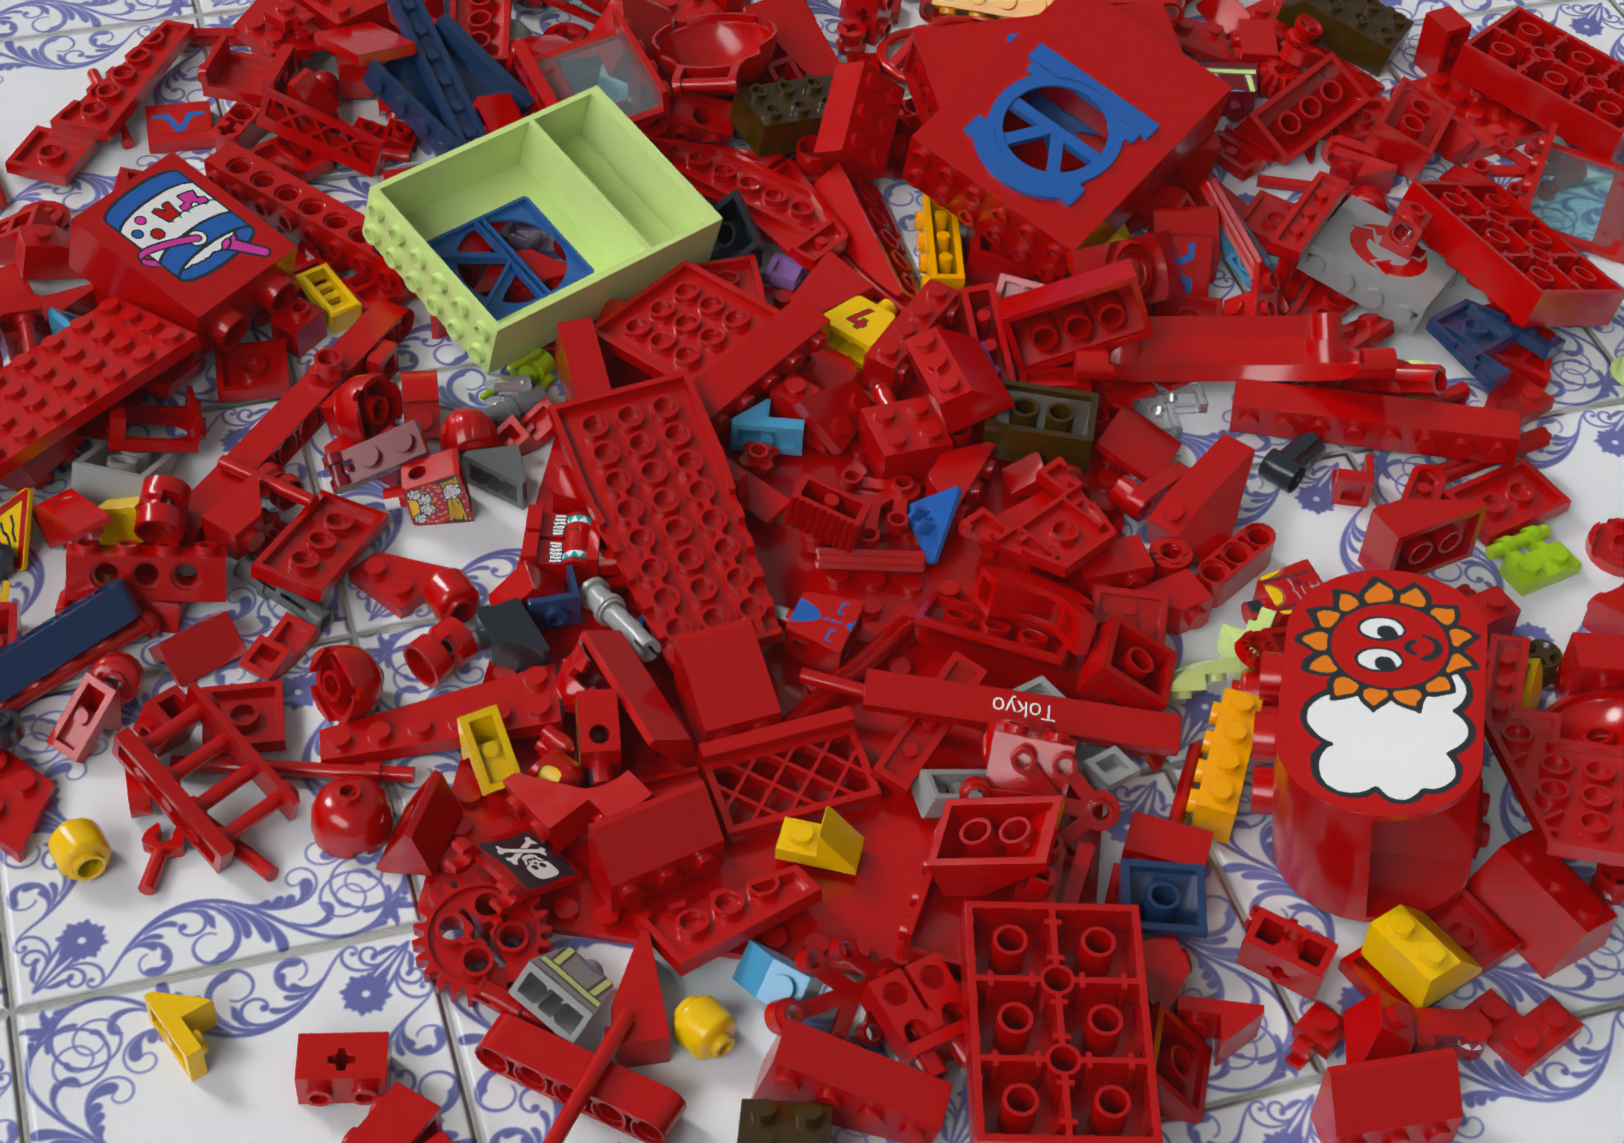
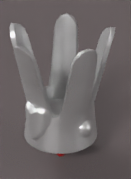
(516, 385)

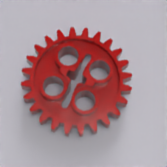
(449, 959)

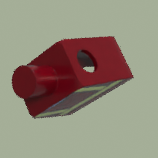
(1244, 87)

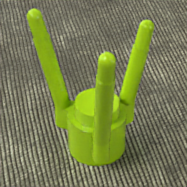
(537, 365)

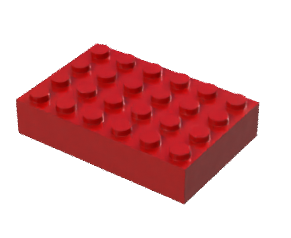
(1548, 80)
(1514, 256)
(1057, 1024)

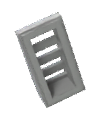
(931, 787)

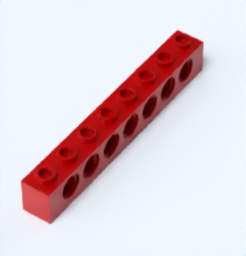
(300, 211)

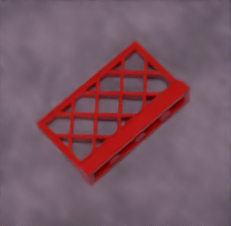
(771, 744)

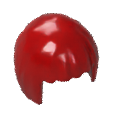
(468, 430)

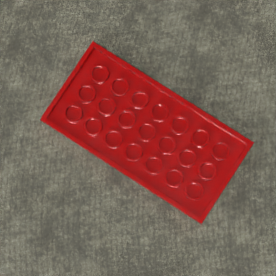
(82, 375)

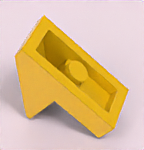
(487, 747)
(826, 845)
(180, 1024)

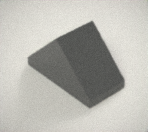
(498, 473)

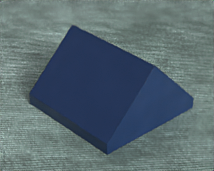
(1168, 896)

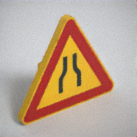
(16, 525)

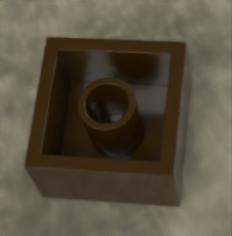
(784, 1122)

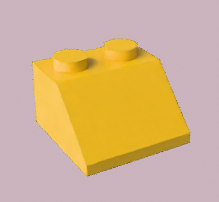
(1417, 956)

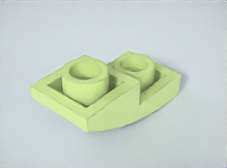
(1195, 676)

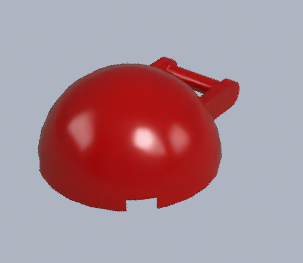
(715, 53)

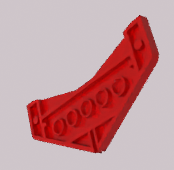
(774, 189)

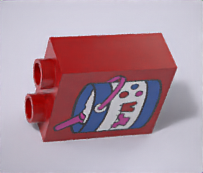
(184, 253)

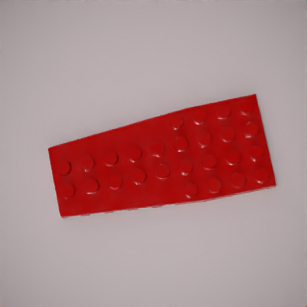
(666, 507)

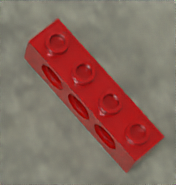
(165, 585)

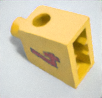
(858, 326)

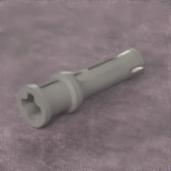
(611, 611)

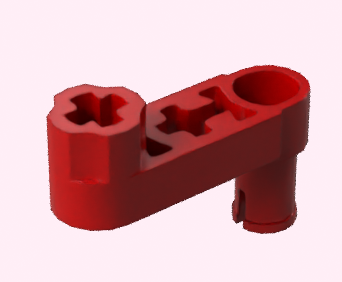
(1141, 499)

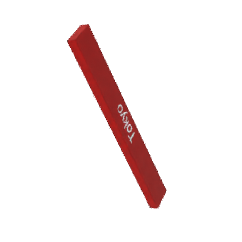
(981, 705)

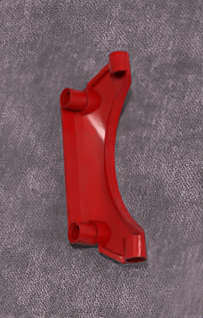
(1238, 348)

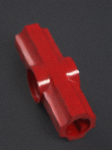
(1409, 381)

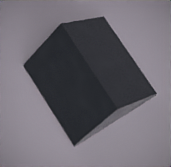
(738, 230)

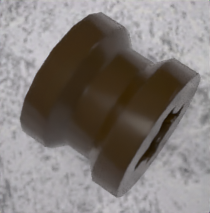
(1550, 658)

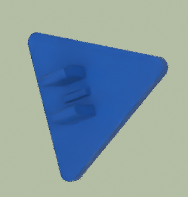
(932, 519)

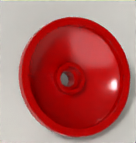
(1592, 716)

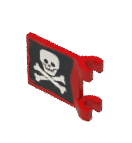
(518, 863)

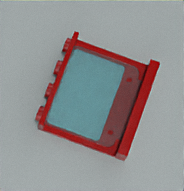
(609, 60)
(1577, 197)

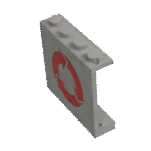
(1354, 264)

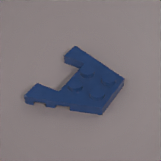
(1478, 332)

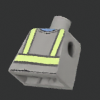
(562, 990)

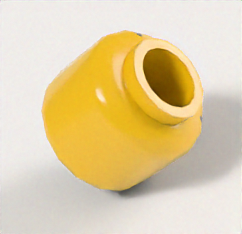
(79, 849)
(704, 1027)

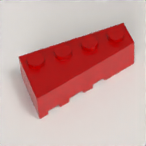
(862, 1086)

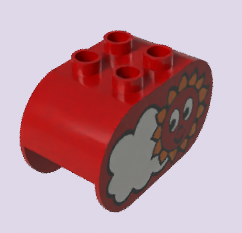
(1374, 743)

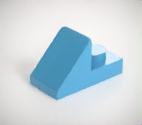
(758, 426)

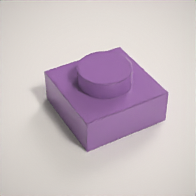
(783, 272)

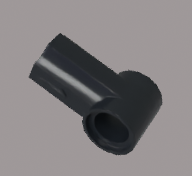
(1289, 465)

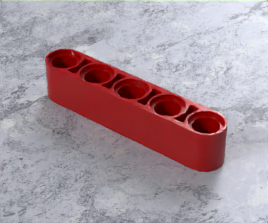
(554, 1067)

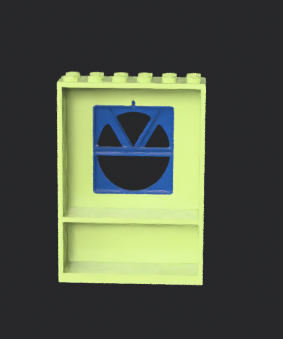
(566, 170)

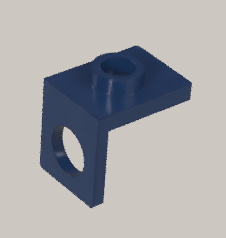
(557, 609)

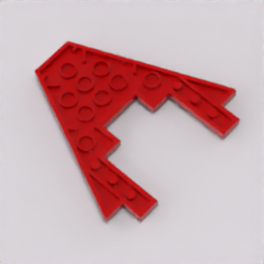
(1563, 785)

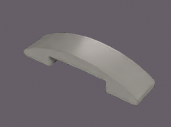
(1098, 765)

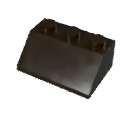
(1046, 422)

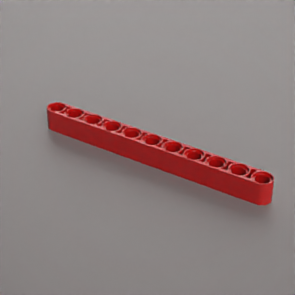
(298, 412)

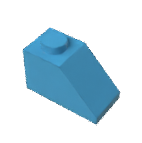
(773, 976)

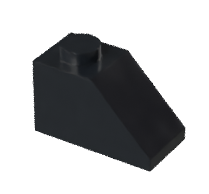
(510, 636)

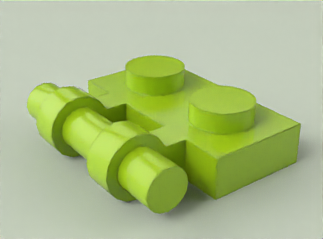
(1538, 567)

